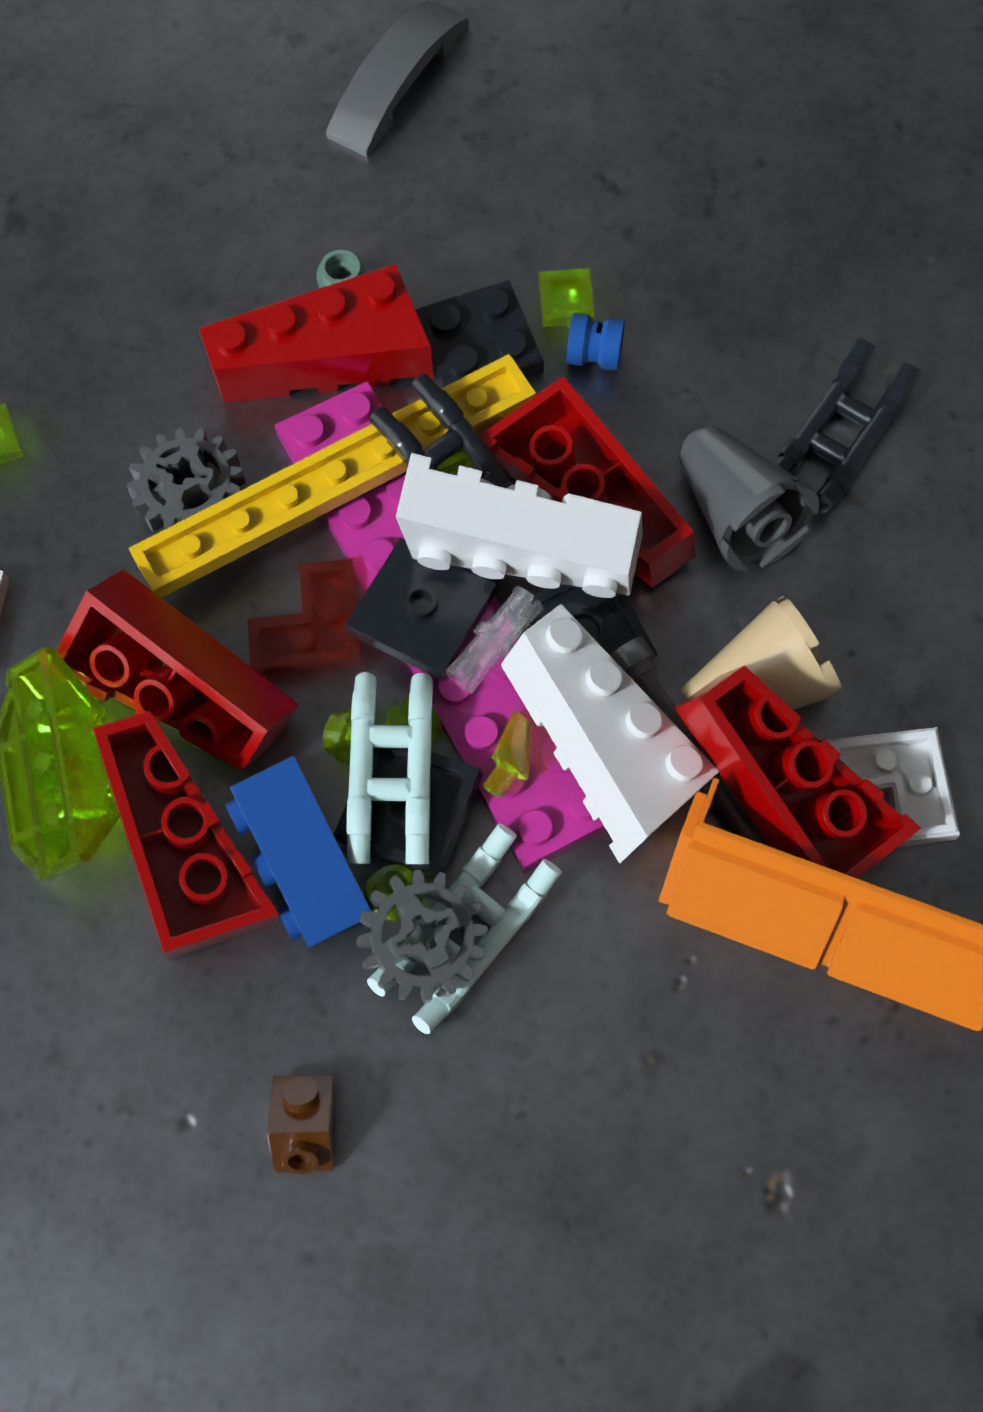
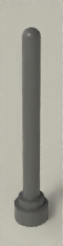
(636, 661)

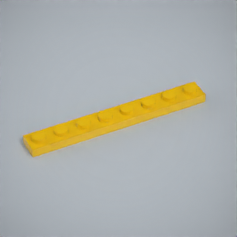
(316, 484)

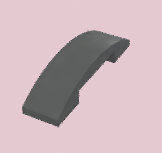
(388, 73)

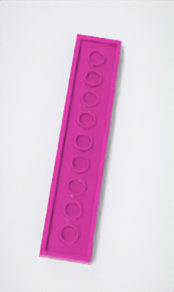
(548, 806)

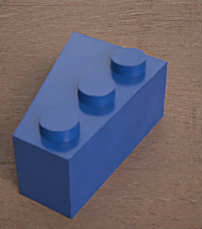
(297, 852)

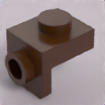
(301, 1123)

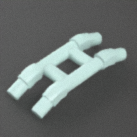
(413, 789)
(502, 923)

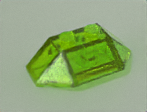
(52, 767)

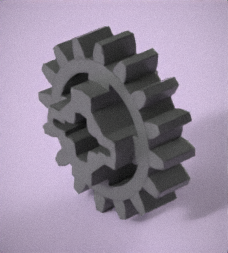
(182, 477)
(409, 911)

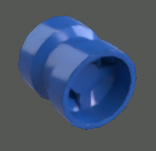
(595, 341)

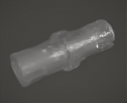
(494, 639)

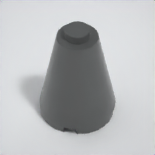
(746, 499)

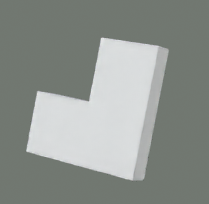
(913, 774)

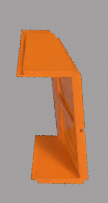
(826, 919)

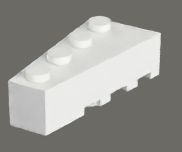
(517, 531)
(605, 730)

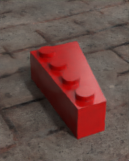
(321, 340)
(569, 450)
(158, 661)
(790, 779)
(184, 858)

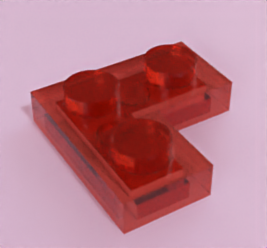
(317, 635)

